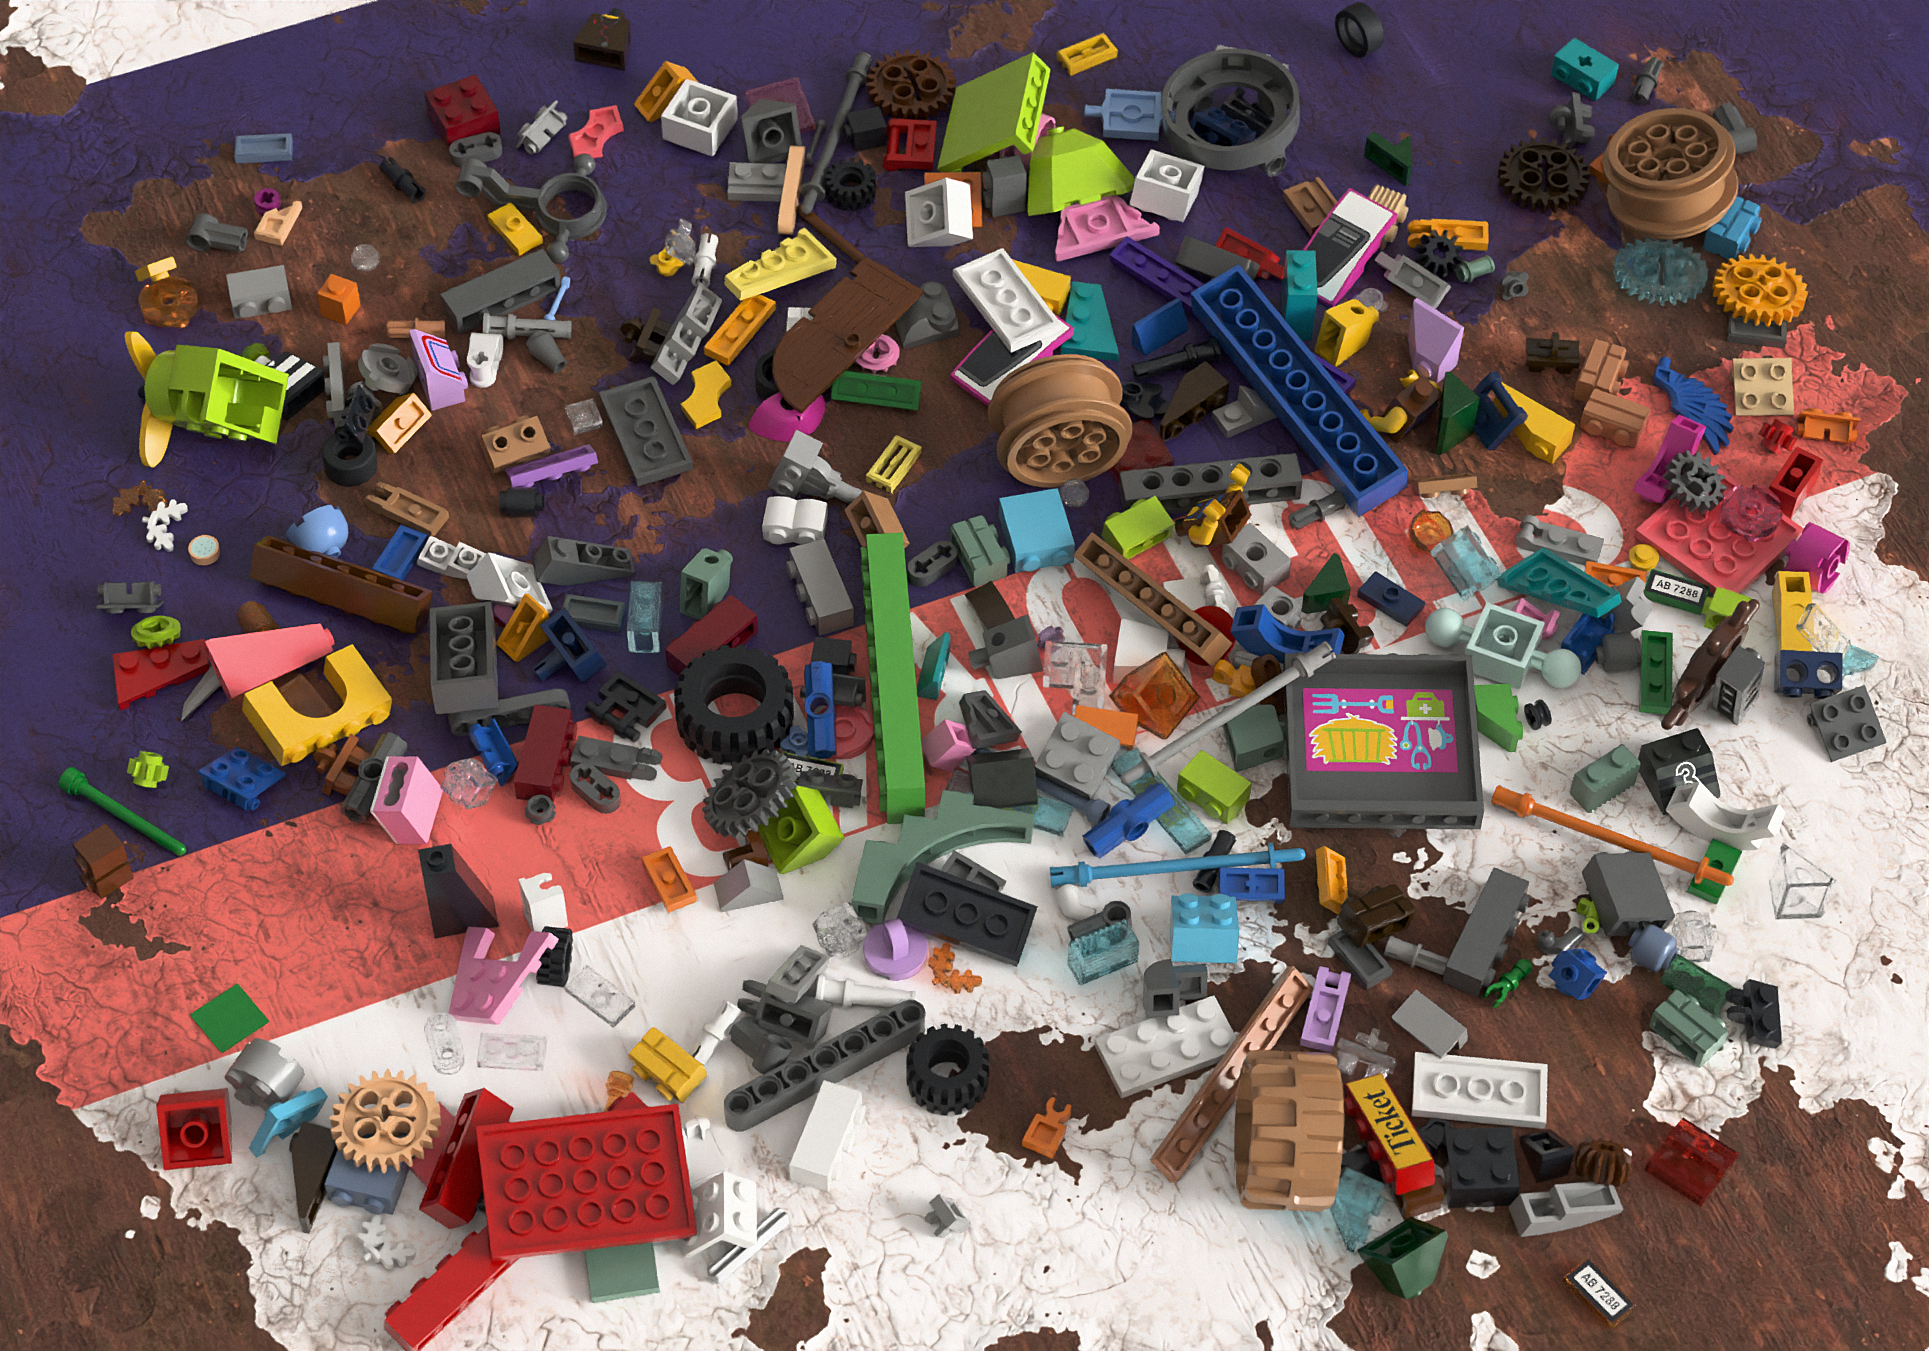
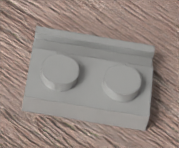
(756, 182)

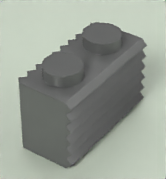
(1004, 186)

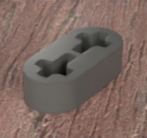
(476, 148)
(930, 561)
(592, 791)

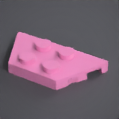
(1099, 227)

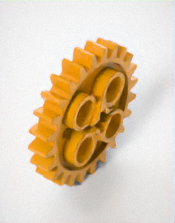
(1759, 290)

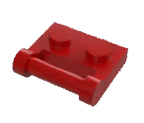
(919, 146)

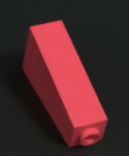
(261, 657)

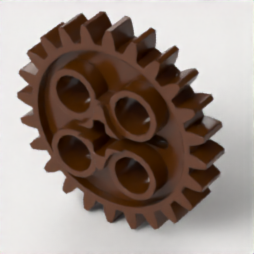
(926, 76)

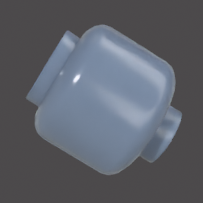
(1653, 948)

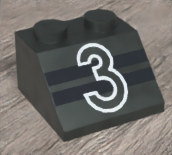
(1677, 762)

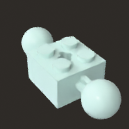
(1504, 646)

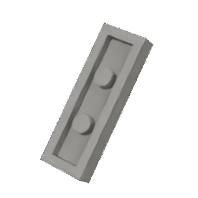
(335, 384)
(797, 974)

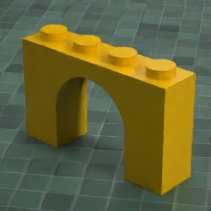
(294, 735)

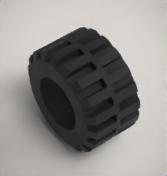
(947, 1092)

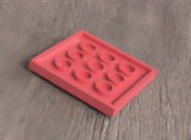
(1708, 549)

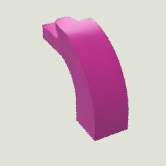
(1681, 436)

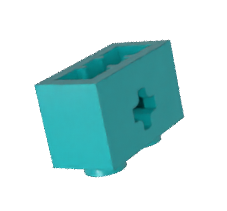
(1584, 69)

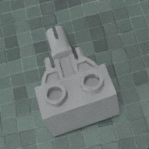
(809, 474)

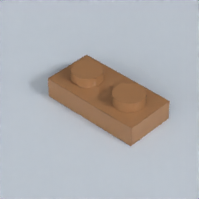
(1456, 483)

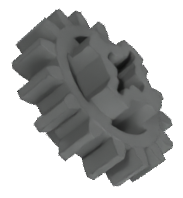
(1692, 480)

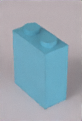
(1036, 530)

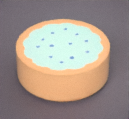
(204, 550)

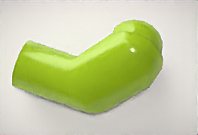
(1591, 920)

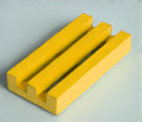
(1089, 57)

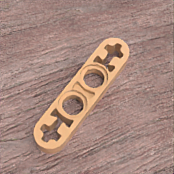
(791, 190)

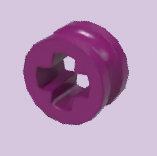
(264, 195)

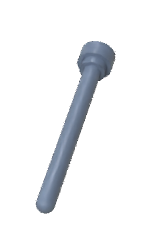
(1094, 810)

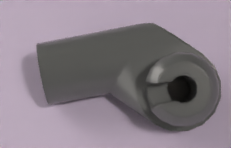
(1554, 945)

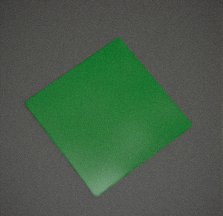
(229, 1018)

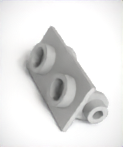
(546, 120)

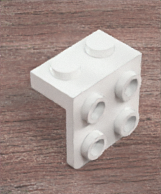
(723, 1212)

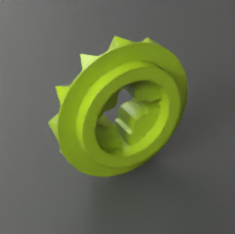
(155, 631)

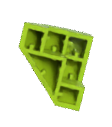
(1073, 168)

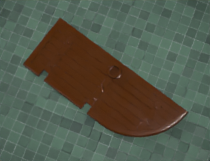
(842, 329)

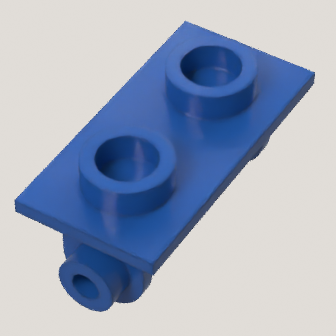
(495, 750)

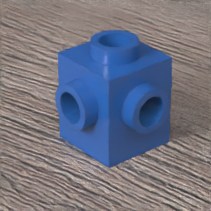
(1576, 973)

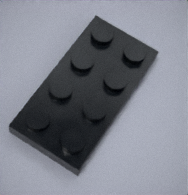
(966, 914)

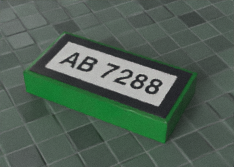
(1676, 591)

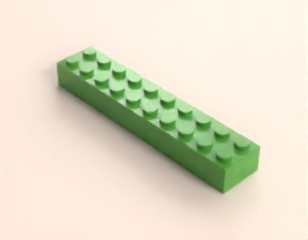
(892, 677)

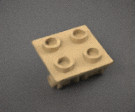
(1763, 386)

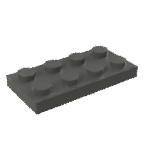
(646, 431)

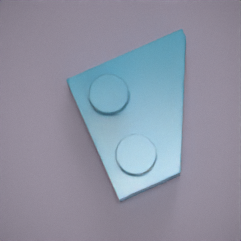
(287, 1118)

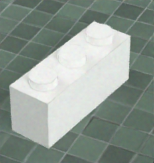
(827, 1136)

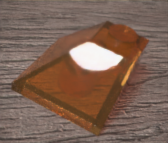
(1157, 695)

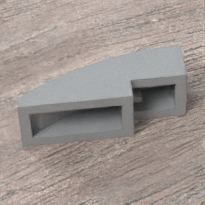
(1563, 1207)

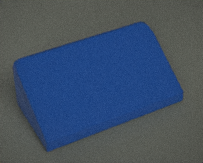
(1159, 327)

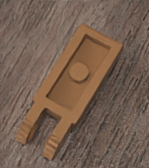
(407, 509)

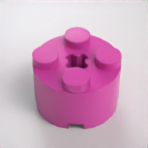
(1819, 554)

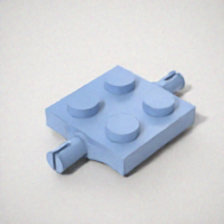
(1130, 114)

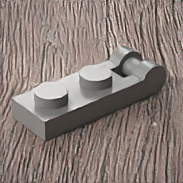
(1563, 542)

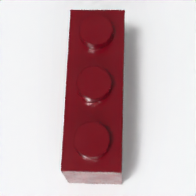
(725, 624)
(545, 753)

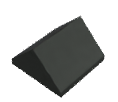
(1003, 778)

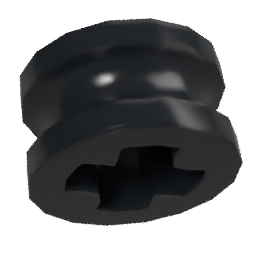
(1537, 714)

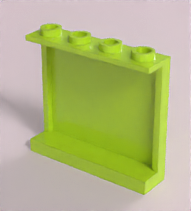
(995, 113)

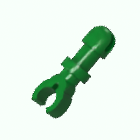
(1509, 981)

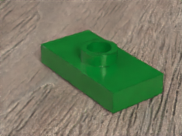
(1722, 858)

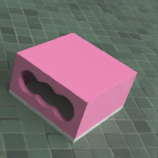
(406, 800)

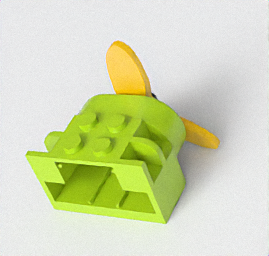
(205, 393)

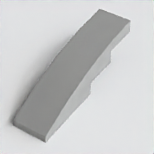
(686, 333)

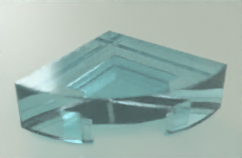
(1858, 660)

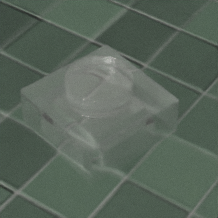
(583, 416)

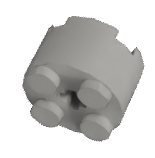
(263, 1075)

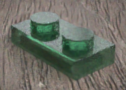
(1697, 982)

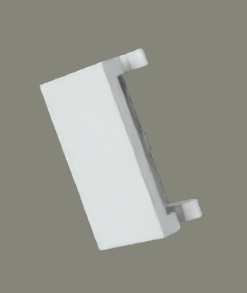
(540, 905)

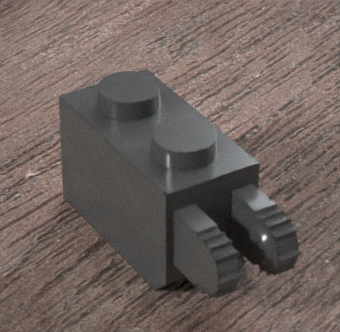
(801, 1021)

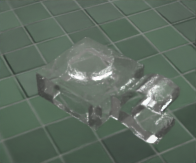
(680, 244)

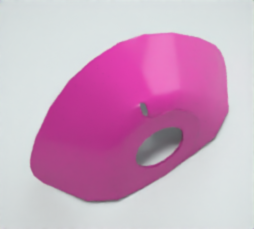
(780, 424)

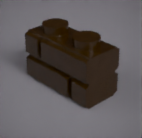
(1375, 915)

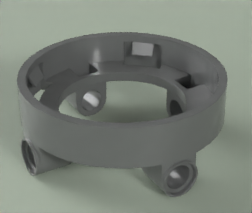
(1193, 89)

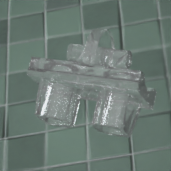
(1350, 1053)

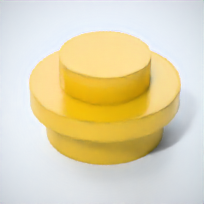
(1643, 557)

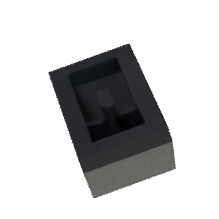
(1547, 1154)

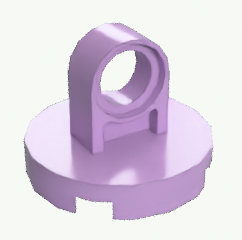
(895, 950)

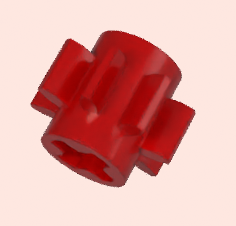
(1777, 436)

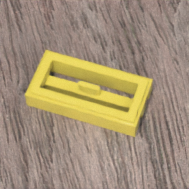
(883, 480)

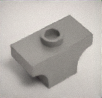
(1634, 606)

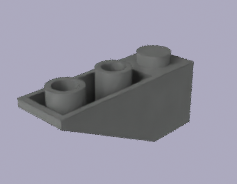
(579, 562)

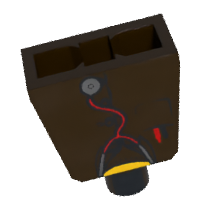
(604, 40)

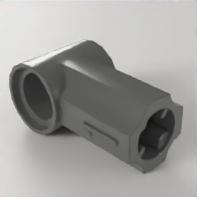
(1743, 137)
(208, 233)
(1112, 911)
(764, 1048)

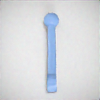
(564, 285)

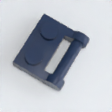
(1489, 422)

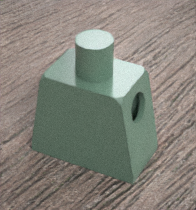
(704, 582)
(1255, 737)

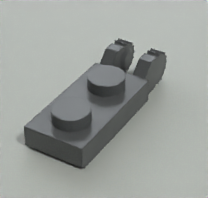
(616, 758)

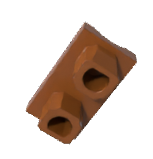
(337, 778)

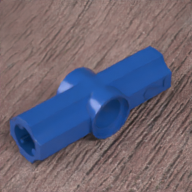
(820, 726)
(1128, 820)

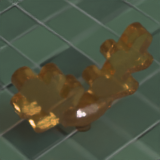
(131, 495)
(944, 965)

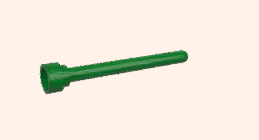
(75, 783)

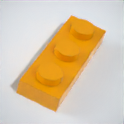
(739, 328)

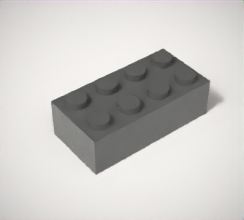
(463, 658)

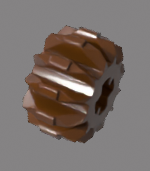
(1603, 1162)

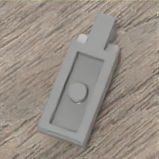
(1413, 279)

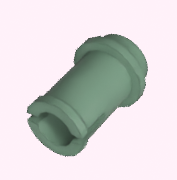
(1469, 270)

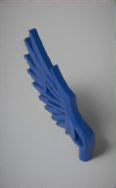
(1695, 402)

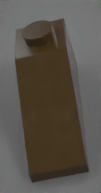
(312, 1158)

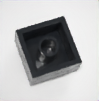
(1479, 1167)

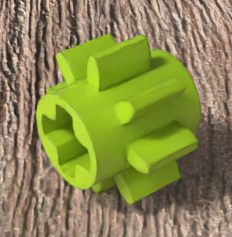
(147, 769)

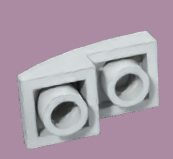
(448, 559)

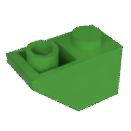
(1497, 715)

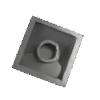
(929, 318)

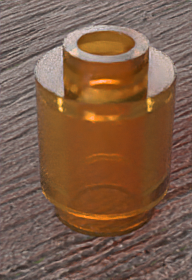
(255, 618)

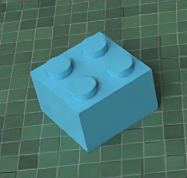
(1204, 928)

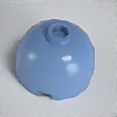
(322, 532)

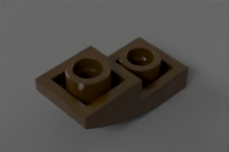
(989, 606)

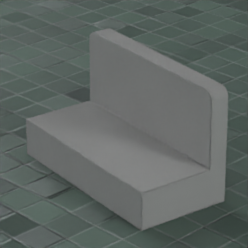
(1430, 1025)

